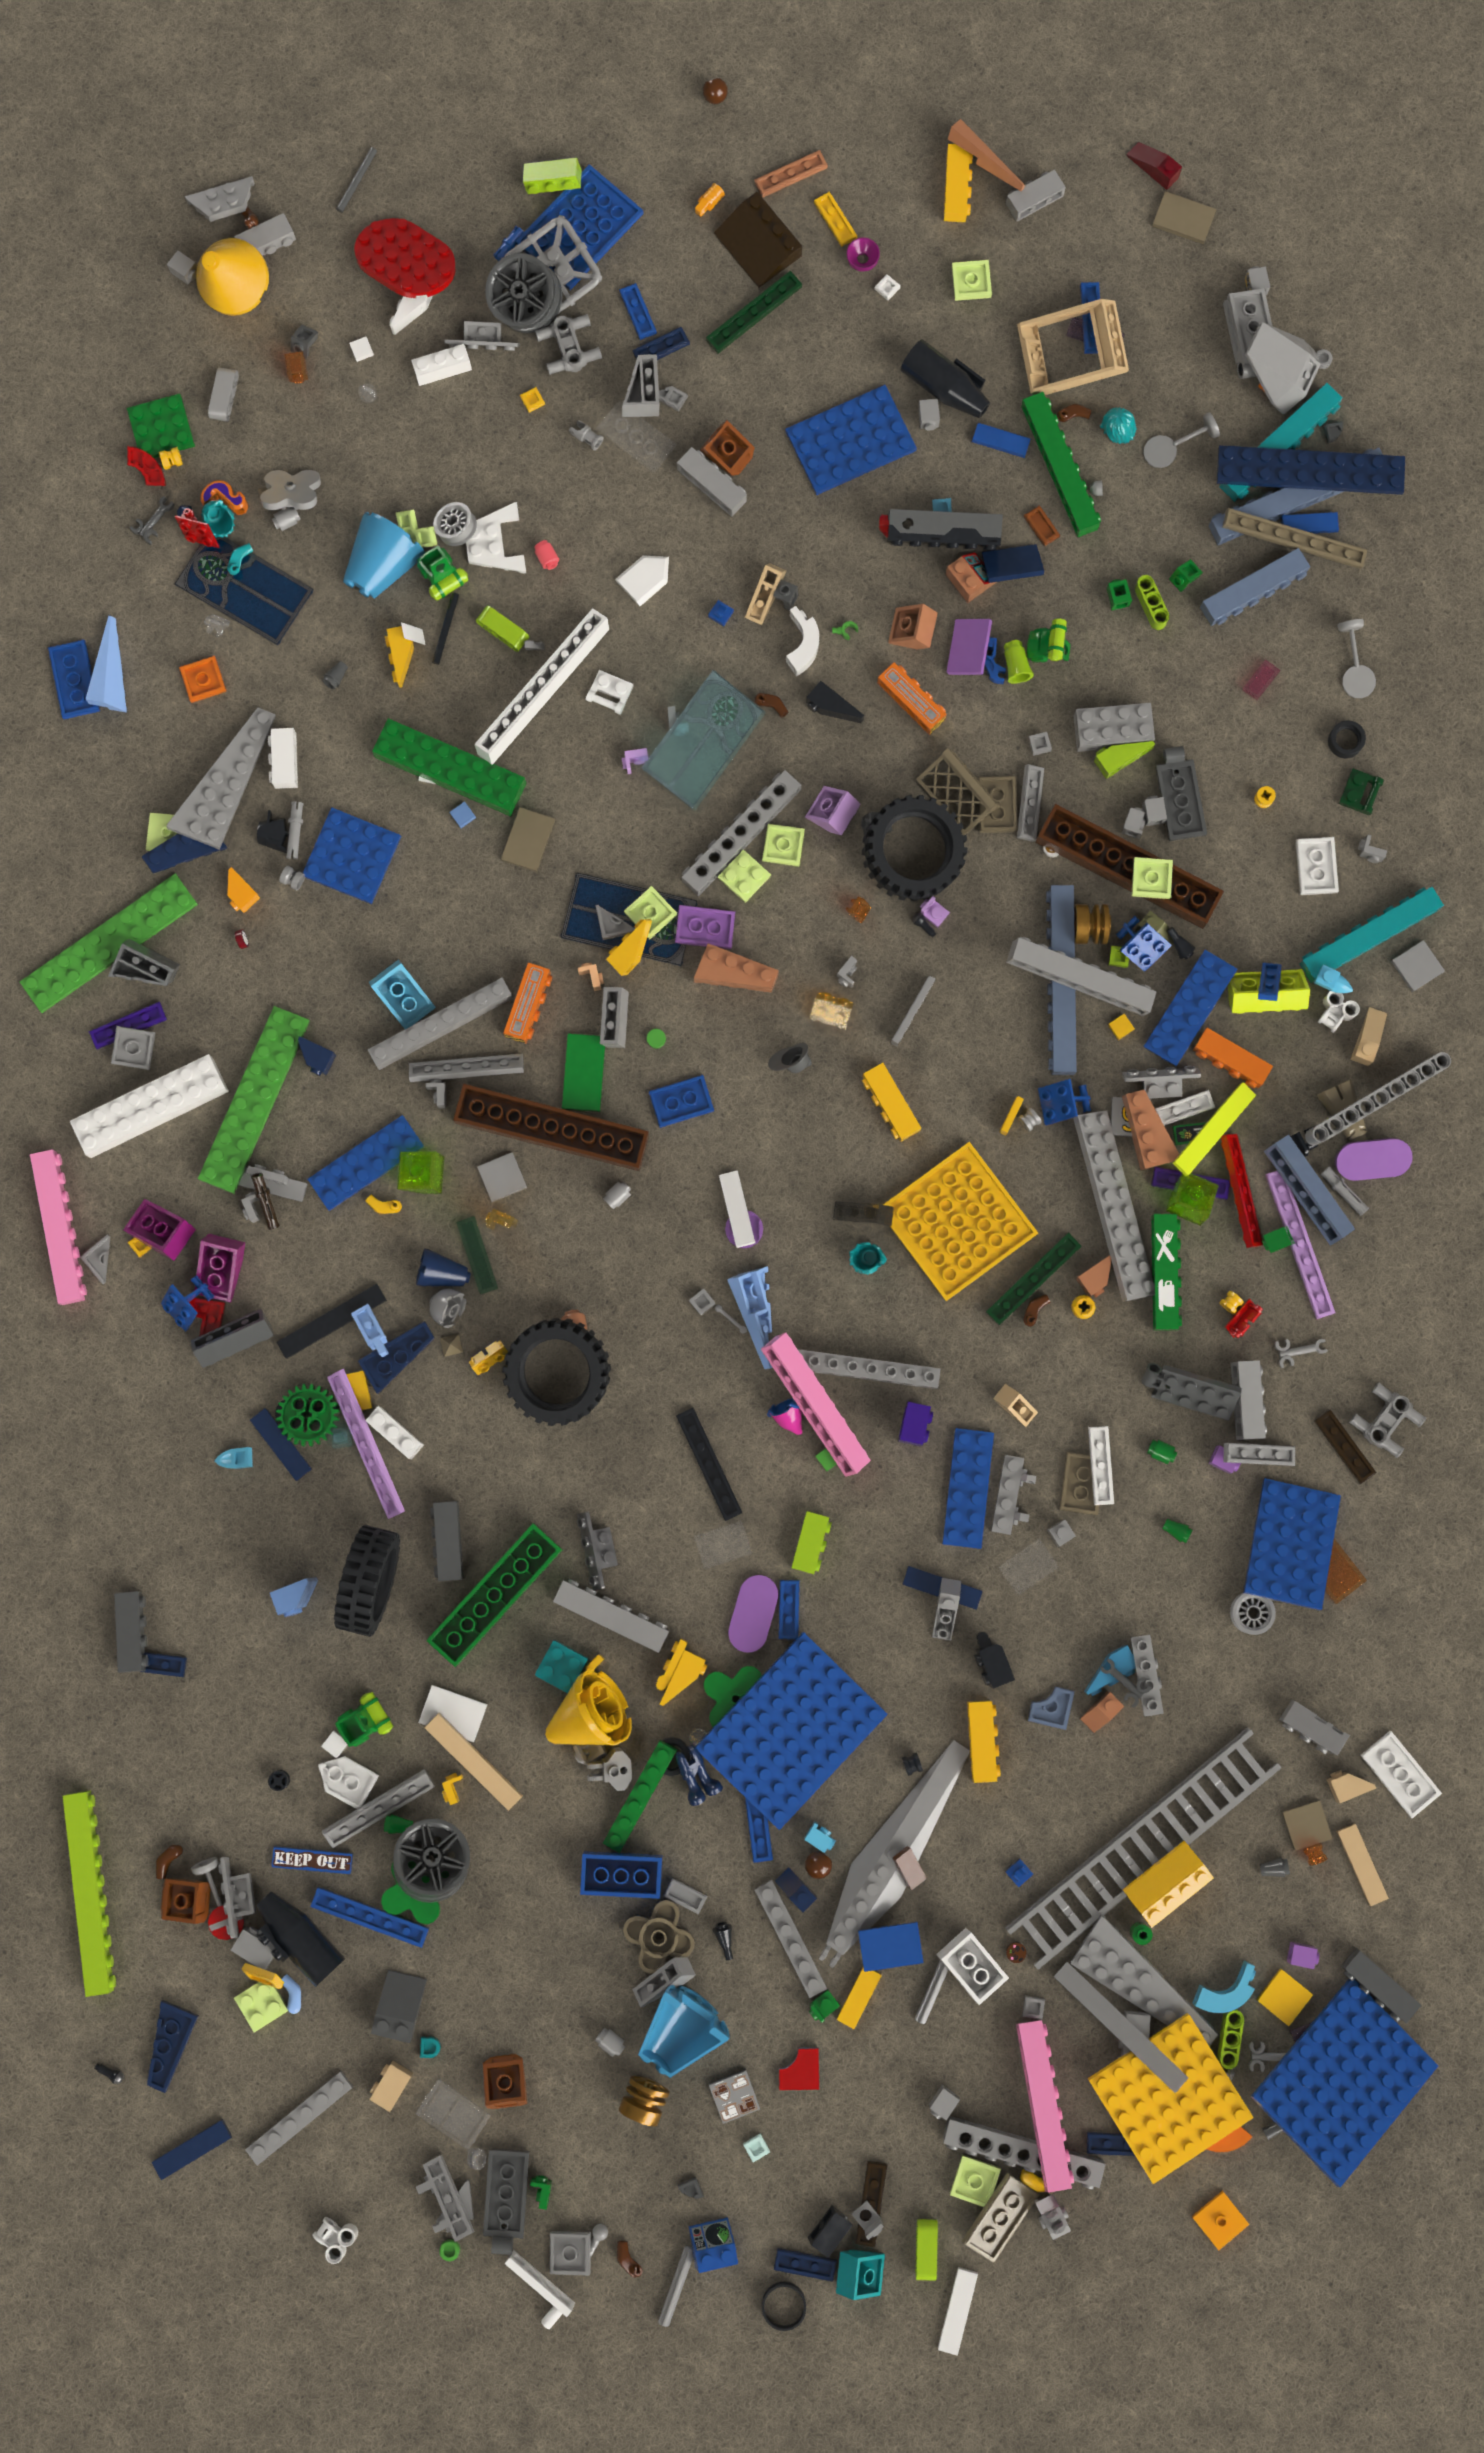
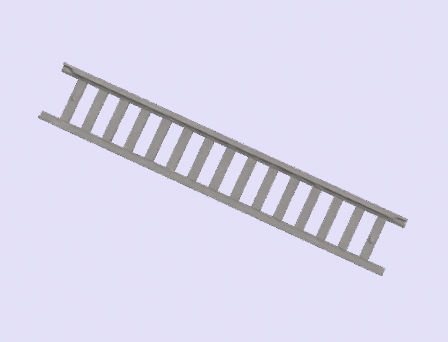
(1130, 1831)

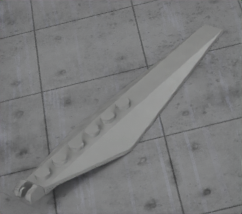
(873, 1877)

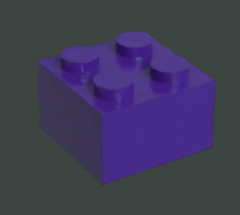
(915, 1423)

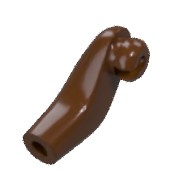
(250, 218)
(1072, 411)
(771, 701)
(1033, 1308)
(165, 1859)
(626, 2261)

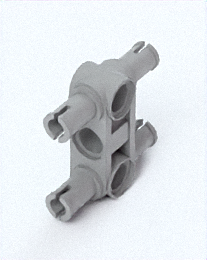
(568, 344)
(1387, 1420)

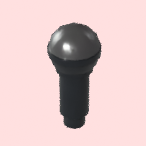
(919, 920)
(115, 2076)

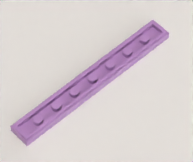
(1302, 1249)
(365, 1443)

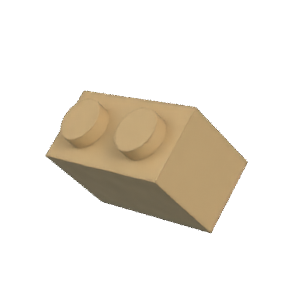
(391, 2085)

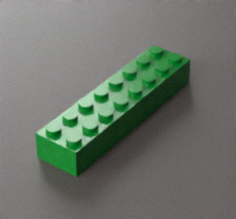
(449, 767)
(494, 1595)

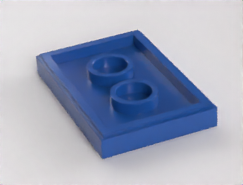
(681, 1101)
(890, 1946)

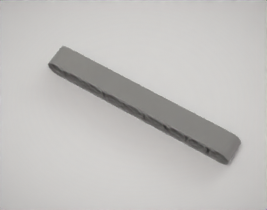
(1384, 1092)

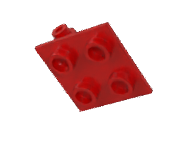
(195, 530)

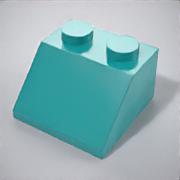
(860, 2274)

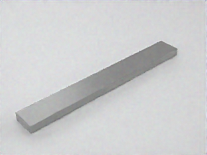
(1121, 2027)

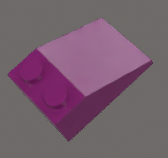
(159, 1229)
(220, 1265)

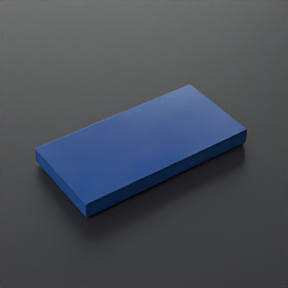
(72, 678)

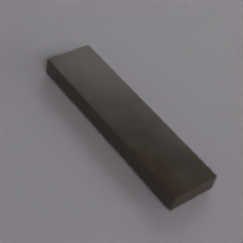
(1345, 1446)
(873, 2193)

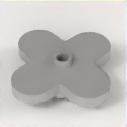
(290, 490)

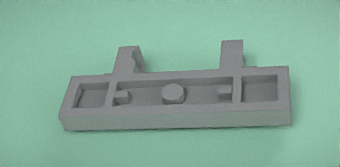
(1006, 1512)
(454, 2213)

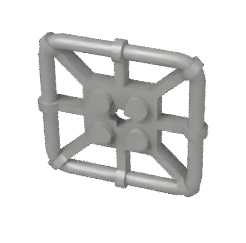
(554, 257)

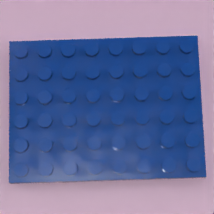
(791, 1731)
(1344, 2082)

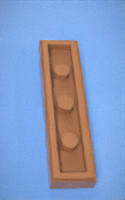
(791, 173)

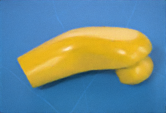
(383, 1207)
(1032, 2181)

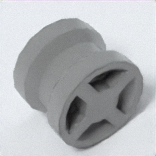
(1029, 1119)

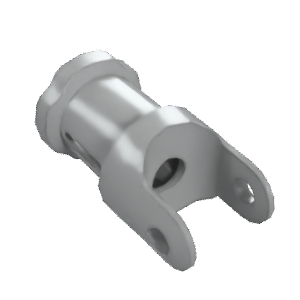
(587, 435)

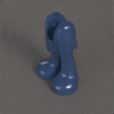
(690, 1769)

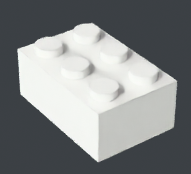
(972, 1966)

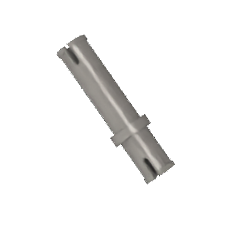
(294, 830)
(1347, 1194)

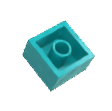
(561, 1666)

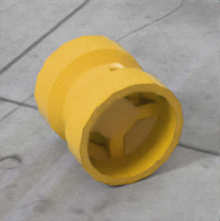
(174, 455)

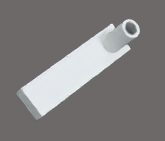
(561, 2302)

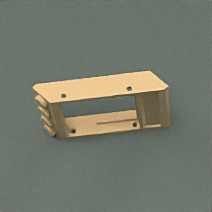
(1107, 337)

